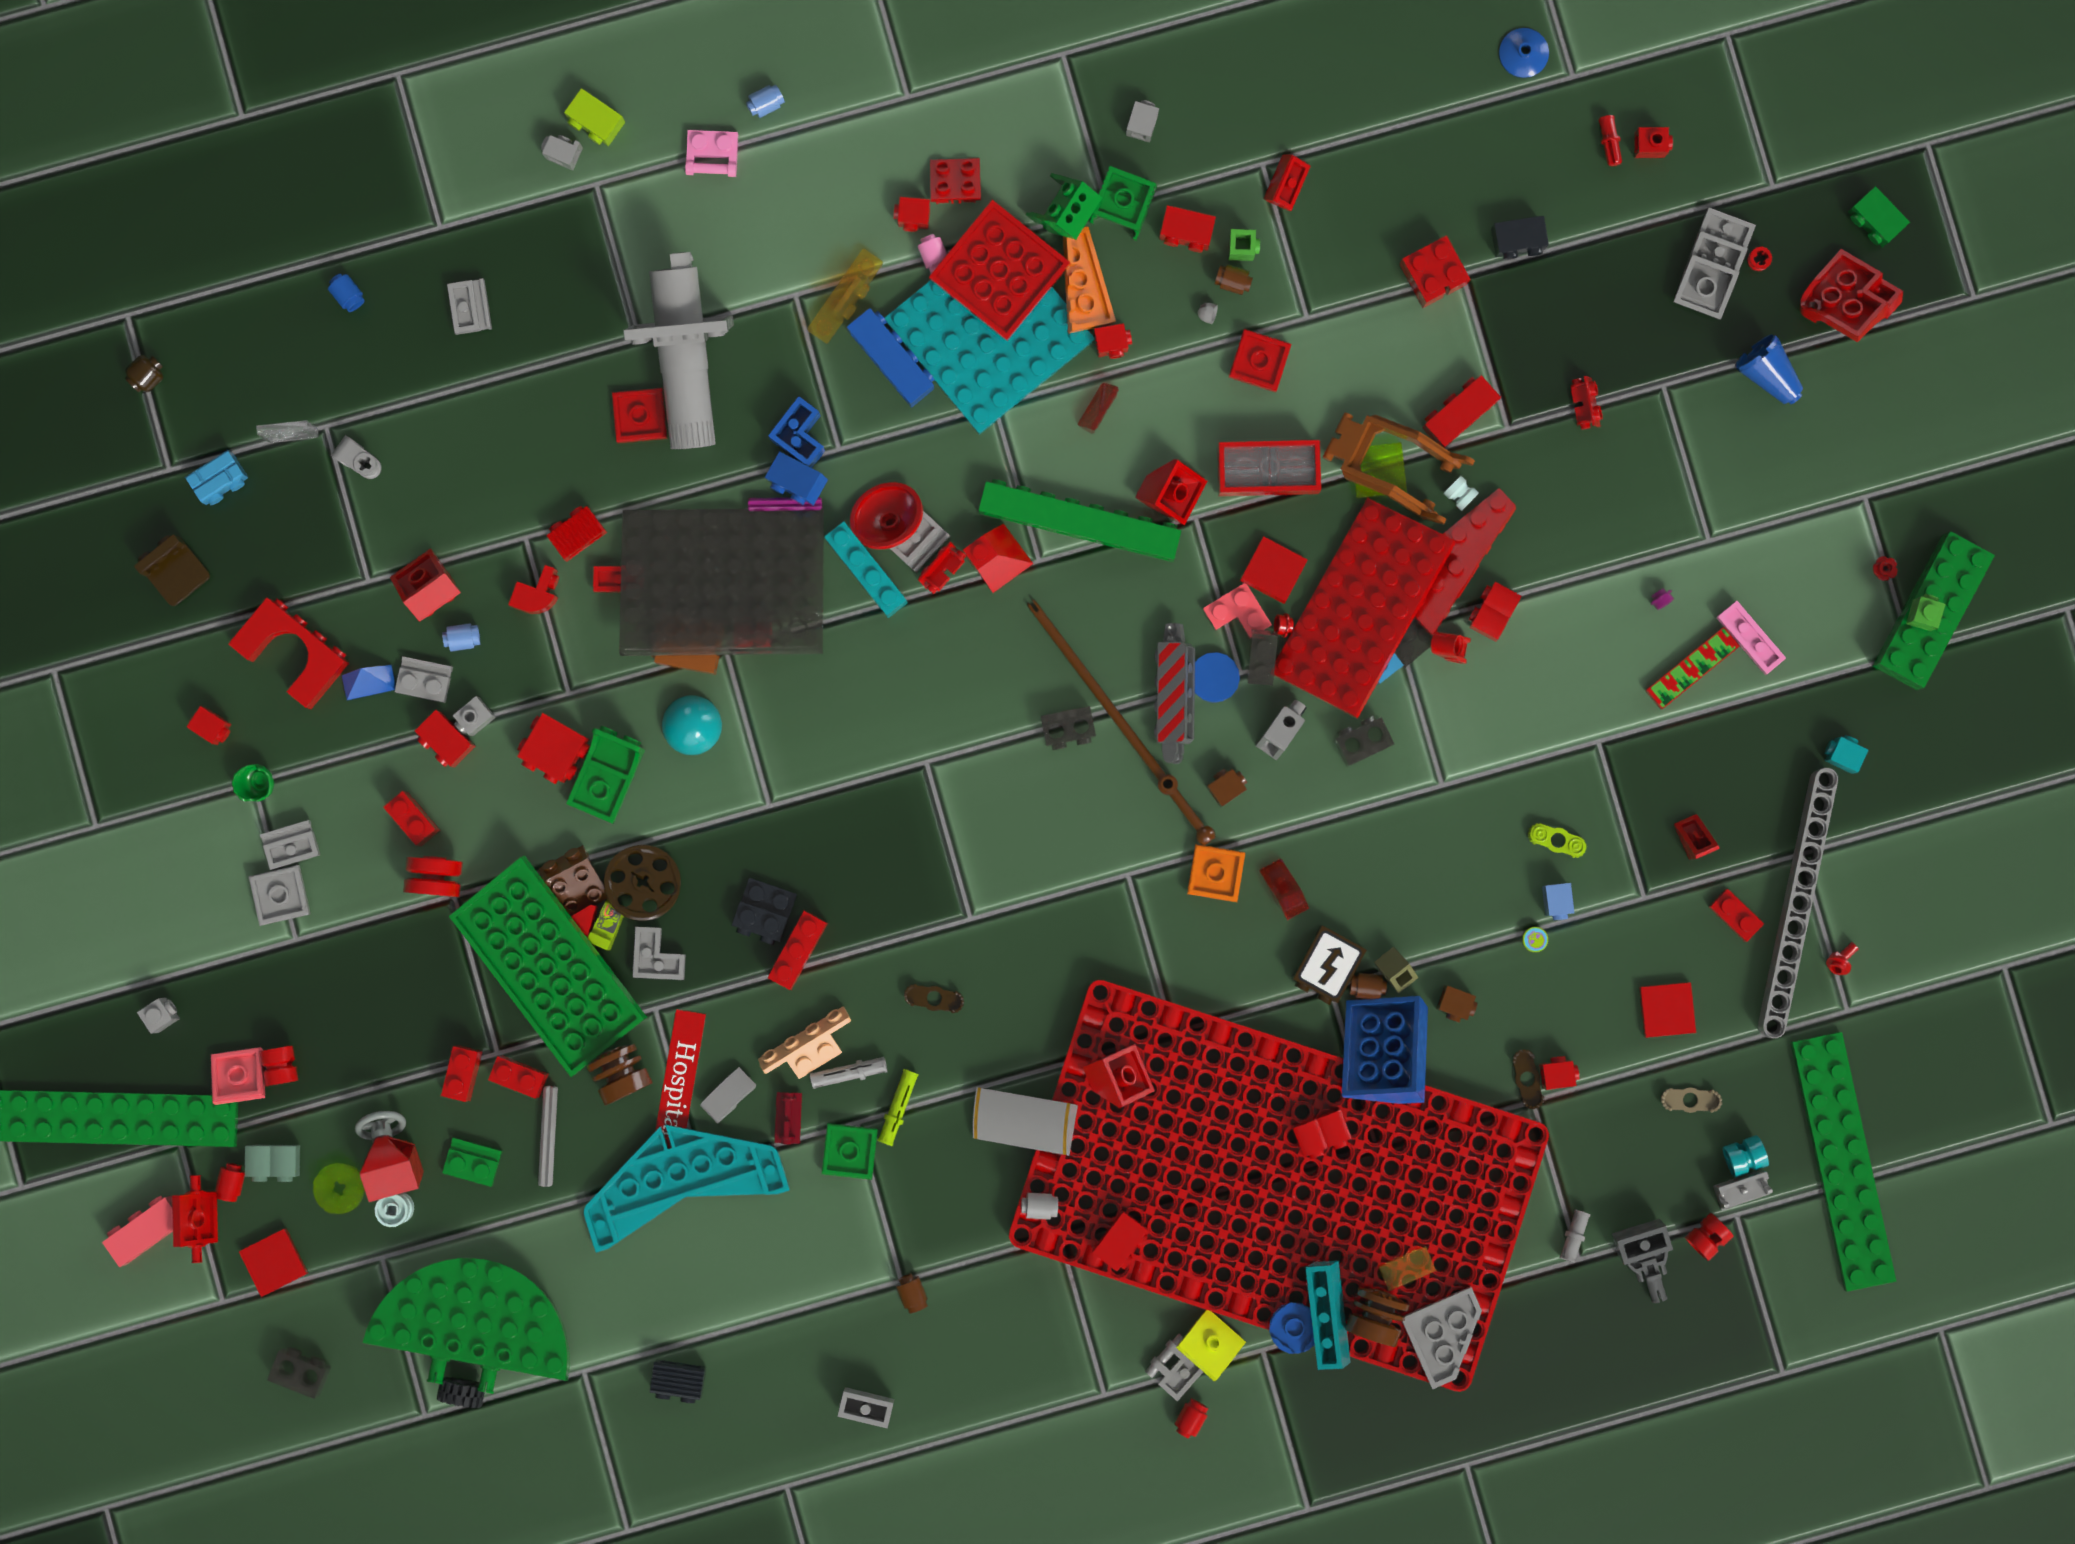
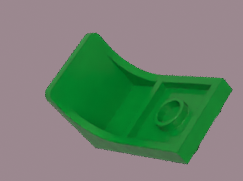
(606, 774)

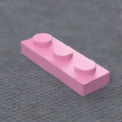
(1751, 637)

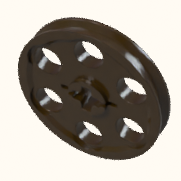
(644, 870)

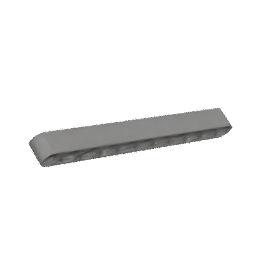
(1806, 893)

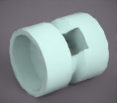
(394, 1210)

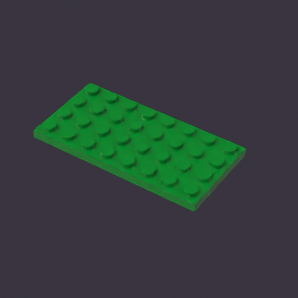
(547, 966)

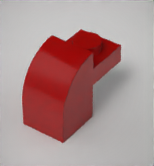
(536, 599)

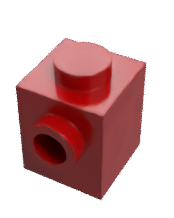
(1652, 142)
(912, 213)
(1112, 341)
(209, 726)
(1558, 1073)

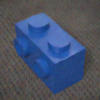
(795, 478)

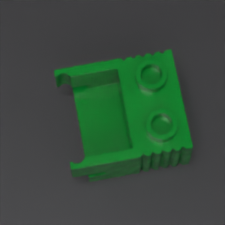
(1125, 199)
(1069, 208)

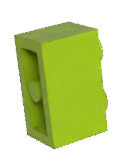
(594, 117)

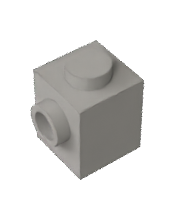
(473, 717)
(158, 1015)

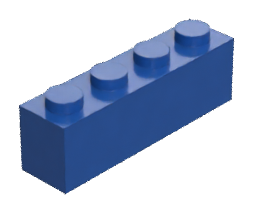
(890, 357)

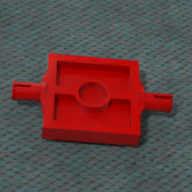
(195, 1218)

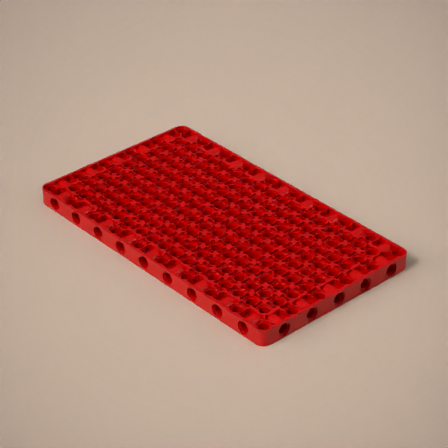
(1265, 1049)

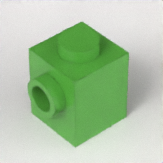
(1243, 245)
(1926, 612)

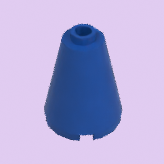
(1771, 370)

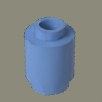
(765, 101)
(461, 637)

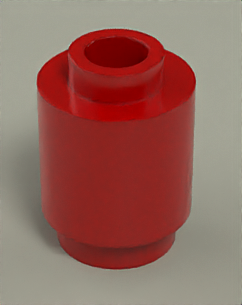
(230, 1182)
(1191, 1418)

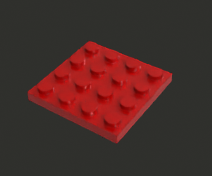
(999, 270)

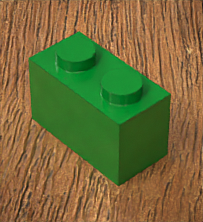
(1878, 217)

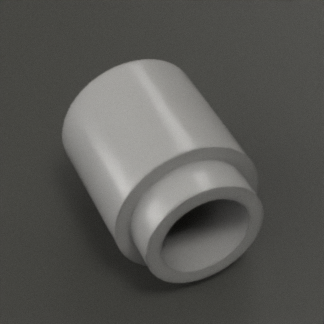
(1039, 1206)

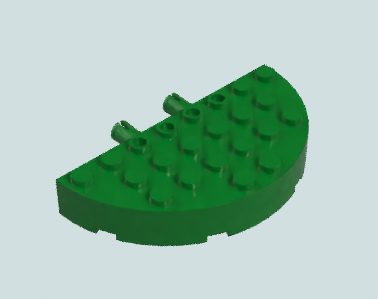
(475, 1316)

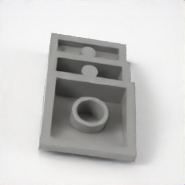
(1714, 263)

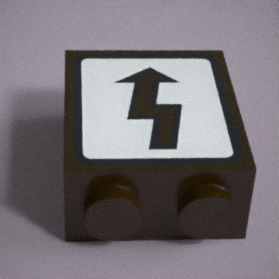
(1328, 965)

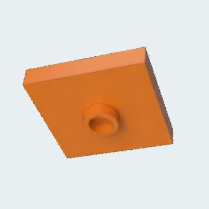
(1216, 873)

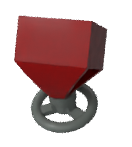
(391, 1163)

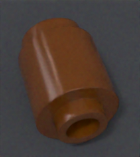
(1233, 279)
(1367, 986)
(911, 1293)

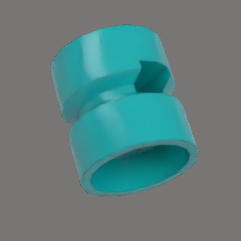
(1745, 1156)

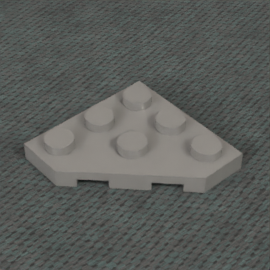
(1443, 1334)

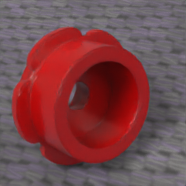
(1880, 572)
(1283, 624)

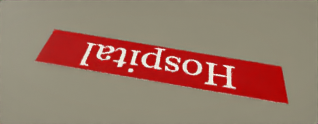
(680, 1070)

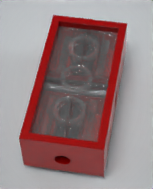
(1269, 468)

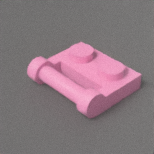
(712, 145)

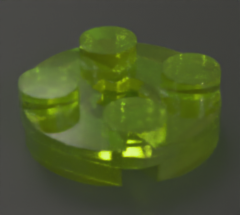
(332, 1201)

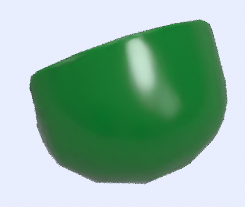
(253, 783)

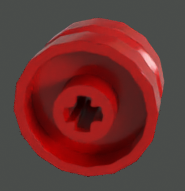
(432, 876)

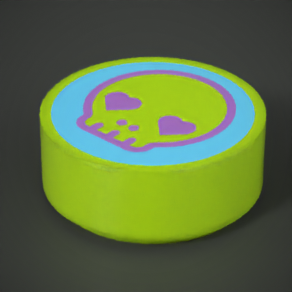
(1535, 939)

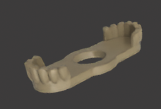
(1706, 1100)

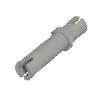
(849, 1072)

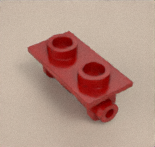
(1586, 393)
(948, 559)

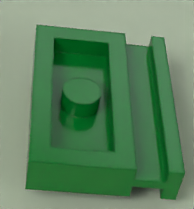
(472, 1162)

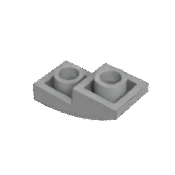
(728, 1095)

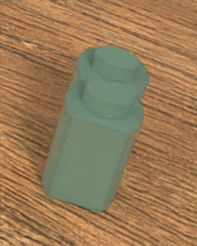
(272, 1161)

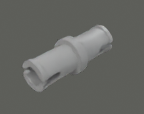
(1575, 1236)

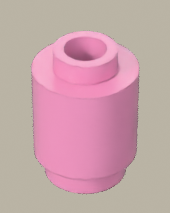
(932, 251)

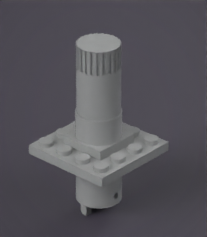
(682, 350)

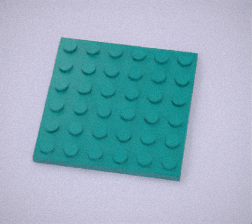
(974, 363)

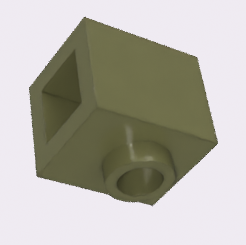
(1396, 970)

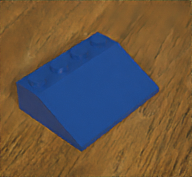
(1385, 1050)

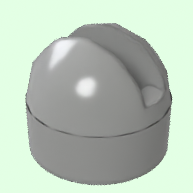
(1207, 312)

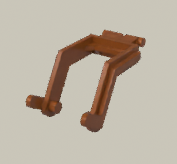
(1355, 443)

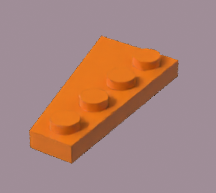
(1085, 287)

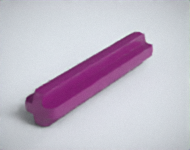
(780, 504)

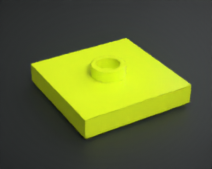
(1211, 1344)

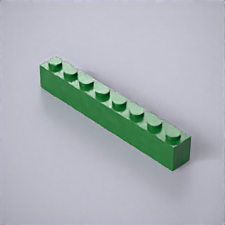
(1080, 521)

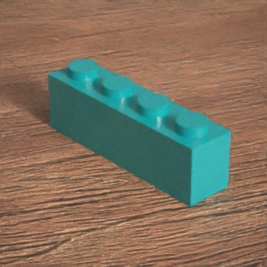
(866, 569)
(1328, 1315)

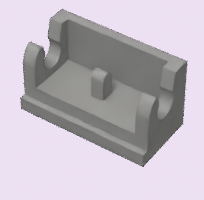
(1742, 1189)

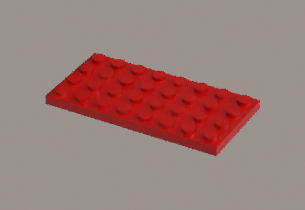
(1362, 607)

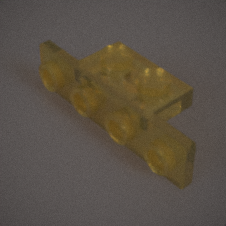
(845, 296)

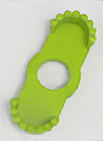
(1542, 835)

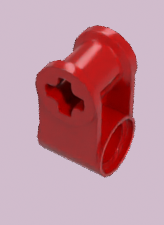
(1450, 647)

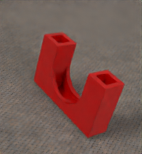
(323, 662)

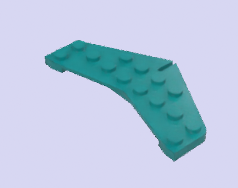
(662, 1176)

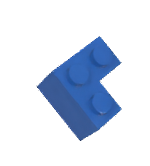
(792, 434)

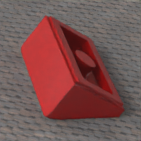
(1287, 182)

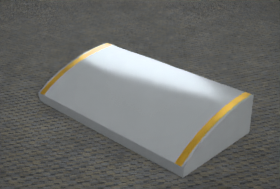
(1023, 1121)

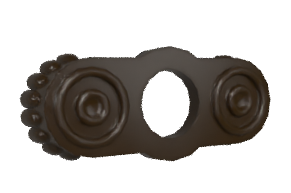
(950, 1002)
(1531, 1095)

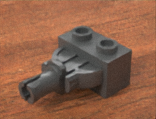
(1644, 1250)

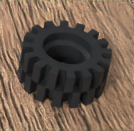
(460, 1393)

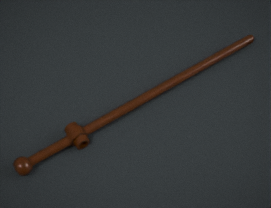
(1204, 833)

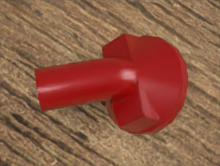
(1839, 963)

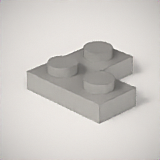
(650, 961)

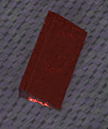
(1098, 407)

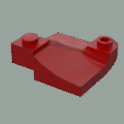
(1850, 296)

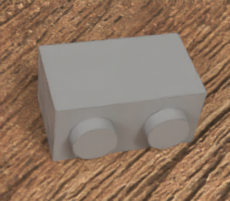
(866, 1407)

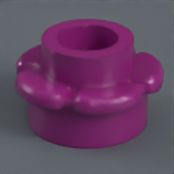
(1661, 598)

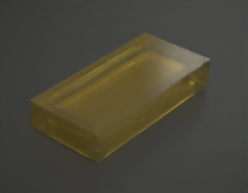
(1407, 1268)

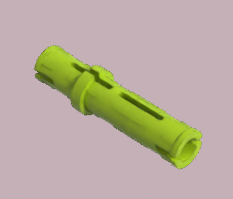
(897, 1107)

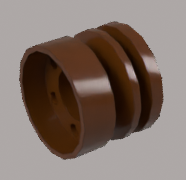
(619, 1074)
(1377, 1316)

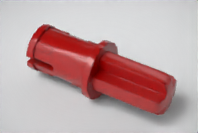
(1610, 140)

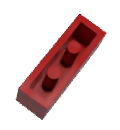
(1460, 411)
(797, 950)

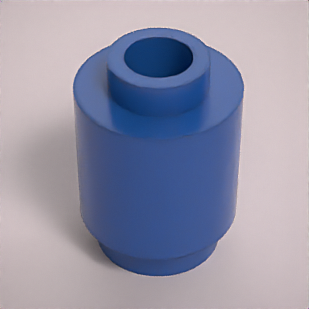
(346, 292)

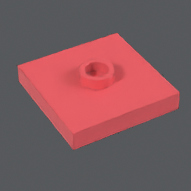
(237, 1076)

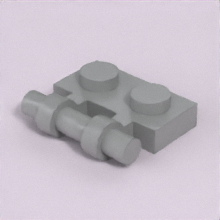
(1180, 1376)

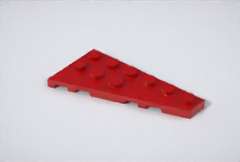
(1473, 540)

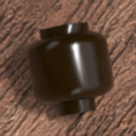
(144, 373)

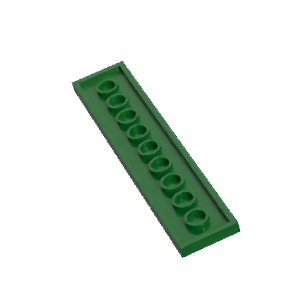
(116, 1118)
(1843, 1161)

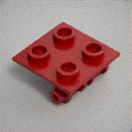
(955, 180)

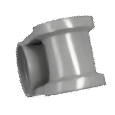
(354, 457)

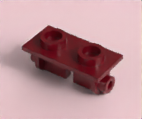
(788, 1118)

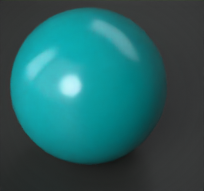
(691, 725)

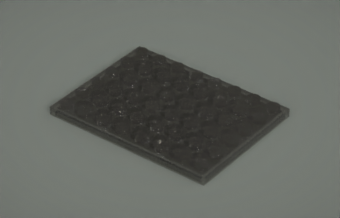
(721, 582)

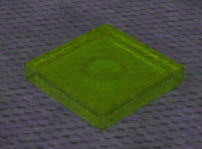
(1383, 463)

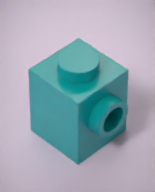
(1846, 754)

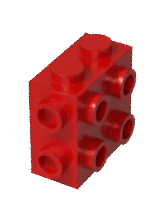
(552, 749)

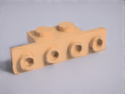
(808, 1048)

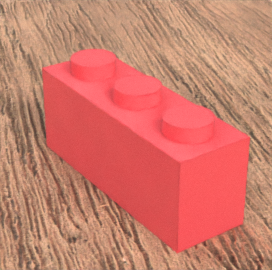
(141, 1231)

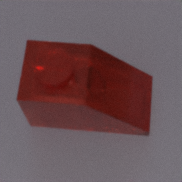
(1284, 889)

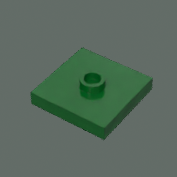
(849, 1151)

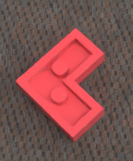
(1238, 604)

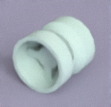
(1461, 493)

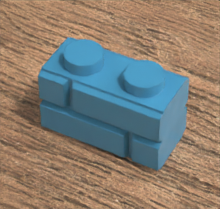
(217, 478)

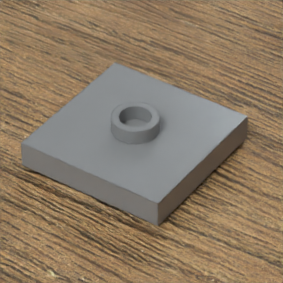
(279, 895)

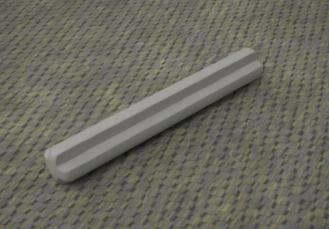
(547, 1140)

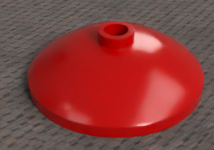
(879, 509)

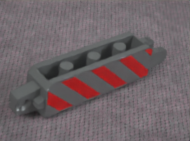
(1174, 693)

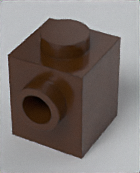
(1227, 786)
(1456, 1004)

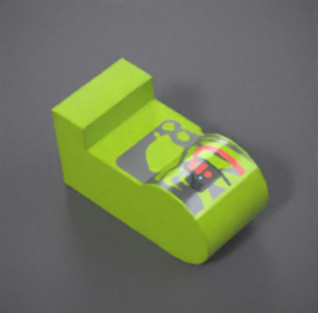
(606, 927)

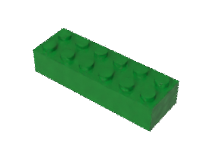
(1951, 576)

